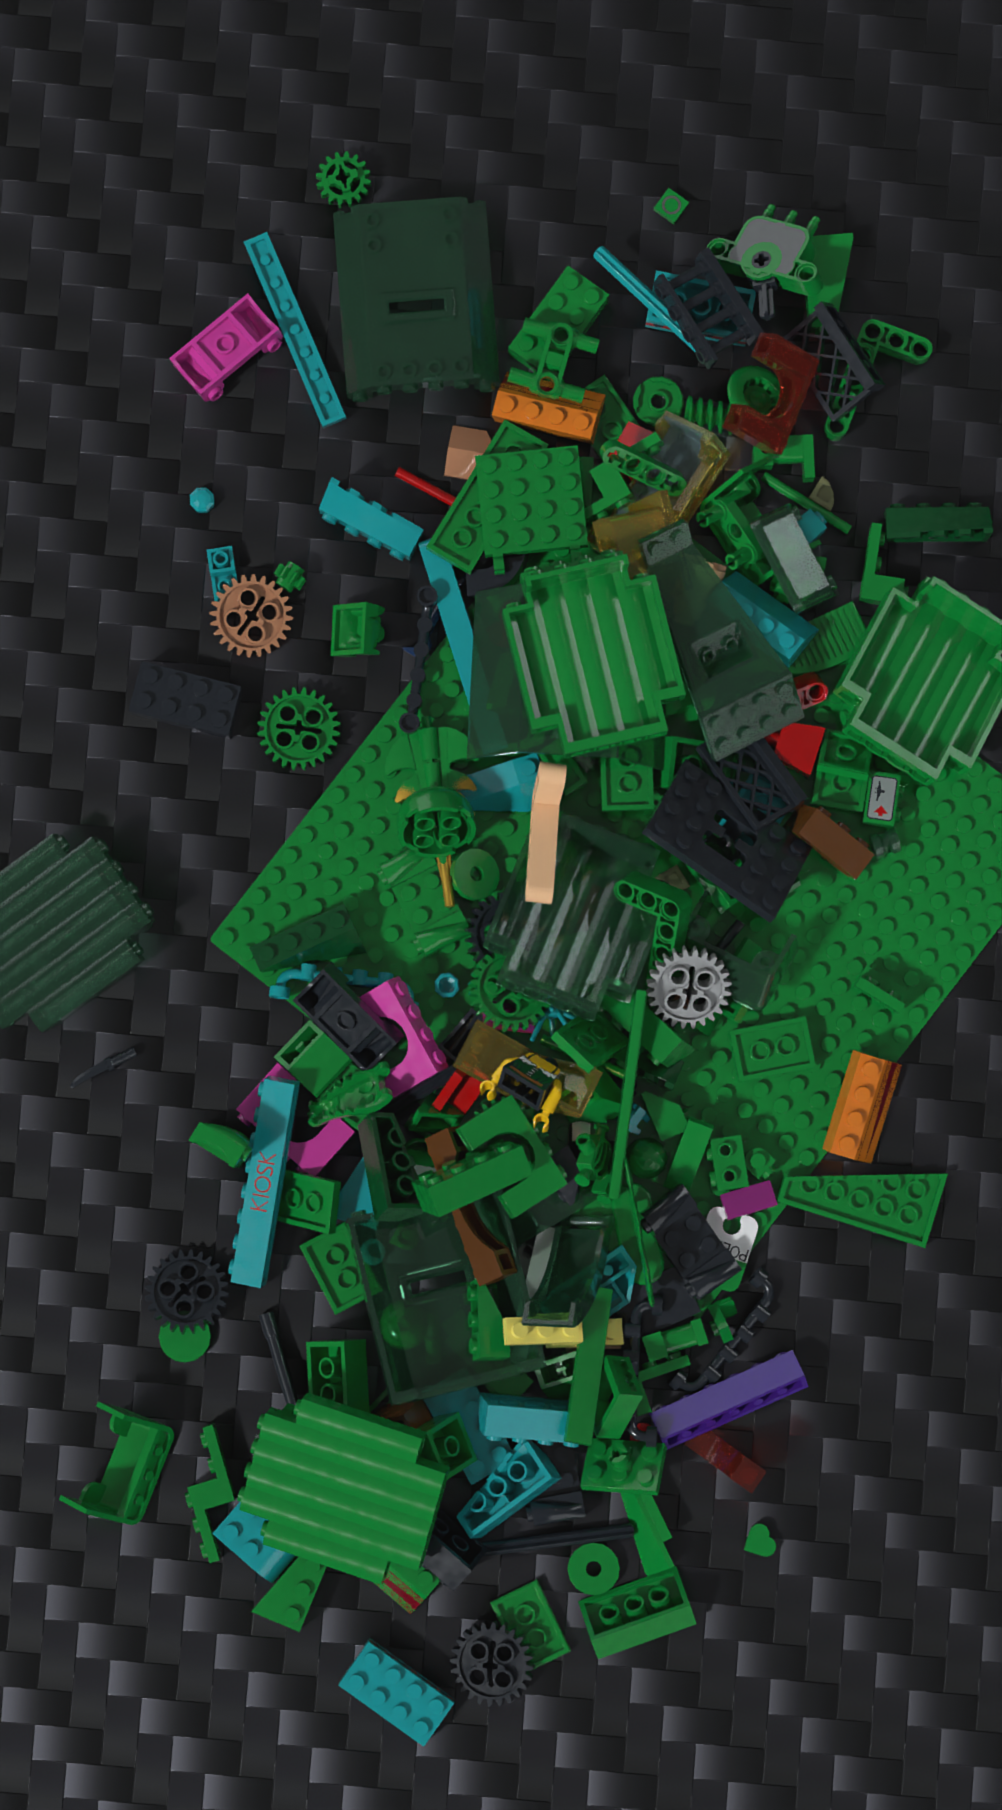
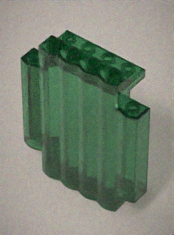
(65, 929)
(587, 936)

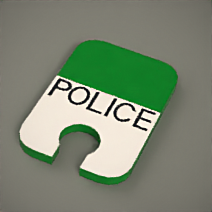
(738, 1244)

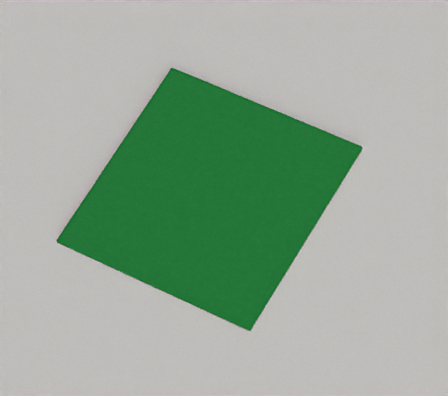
(906, 915)

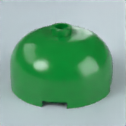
(439, 809)

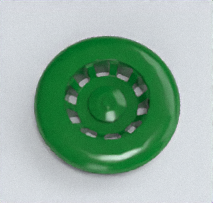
(763, 388)

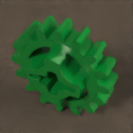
(334, 183)

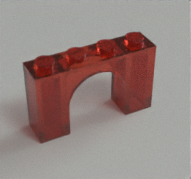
(794, 371)

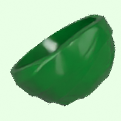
(646, 1158)

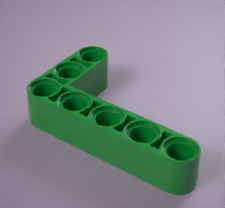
(871, 346)
(669, 905)

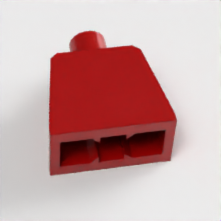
(797, 746)

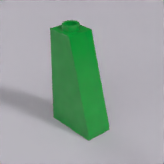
(832, 263)

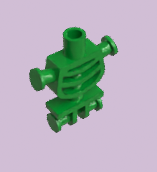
(595, 1162)

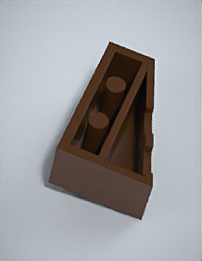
(830, 840)

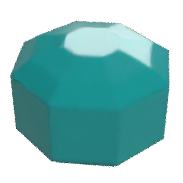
(202, 500)
(447, 985)

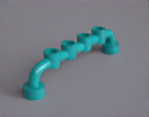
(308, 972)

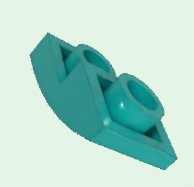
(221, 568)

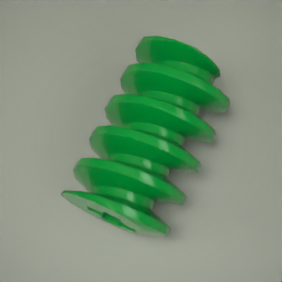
(706, 413)

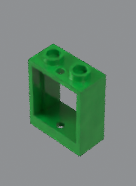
(614, 1417)

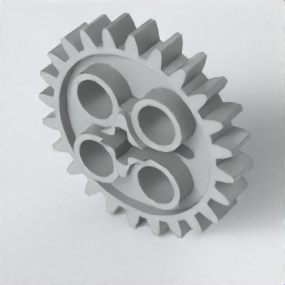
(665, 985)

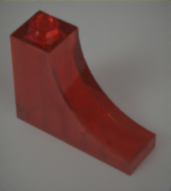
(728, 1459)

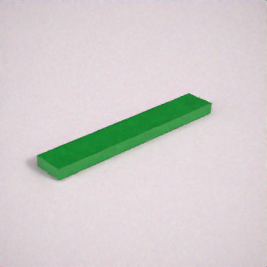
(588, 1371)

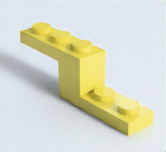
(555, 1337)

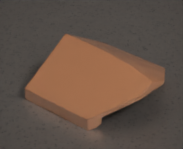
(462, 449)

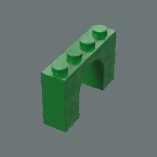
(509, 1119)

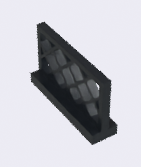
(851, 351)
(770, 768)

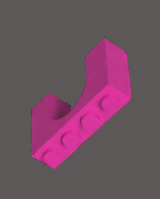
(423, 1055)
(309, 1155)

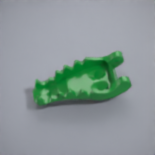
(357, 1095)

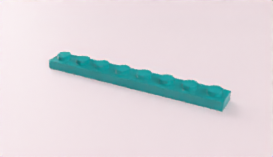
(295, 330)

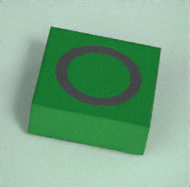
(671, 206)

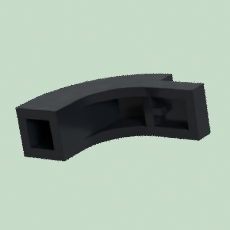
(486, 579)

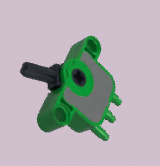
(772, 256)

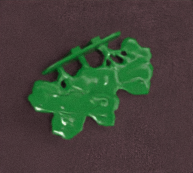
(638, 1244)

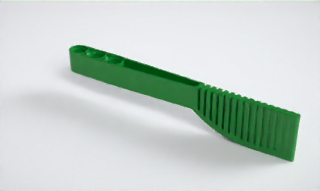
(832, 645)

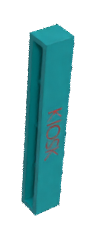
(264, 1181)

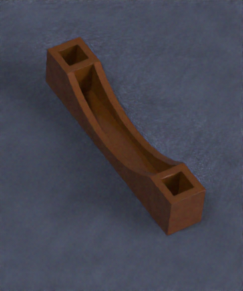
(487, 1255)

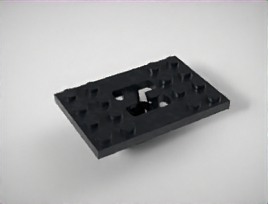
(688, 814)

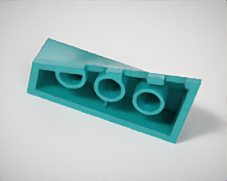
(370, 521)
(515, 1483)

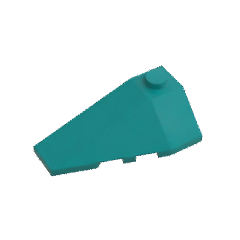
(504, 786)

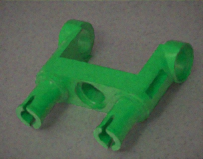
(728, 515)

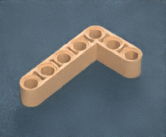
(544, 831)

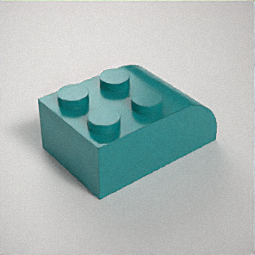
(242, 1536)

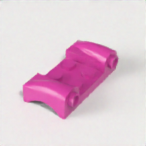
(226, 347)

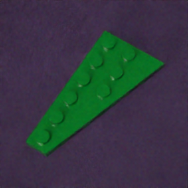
(885, 1204)

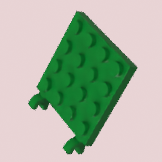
(531, 503)

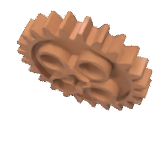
(231, 602)

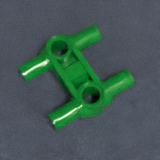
(553, 360)

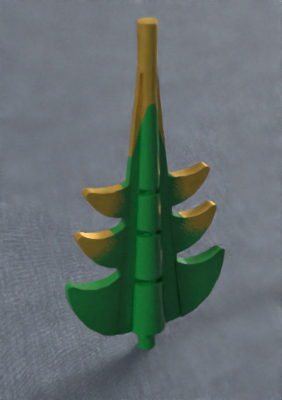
(431, 755)

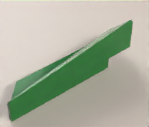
(649, 1532)

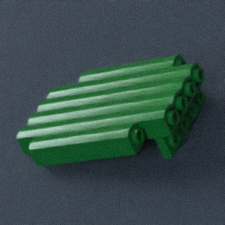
(593, 653)
(925, 680)
(343, 1487)

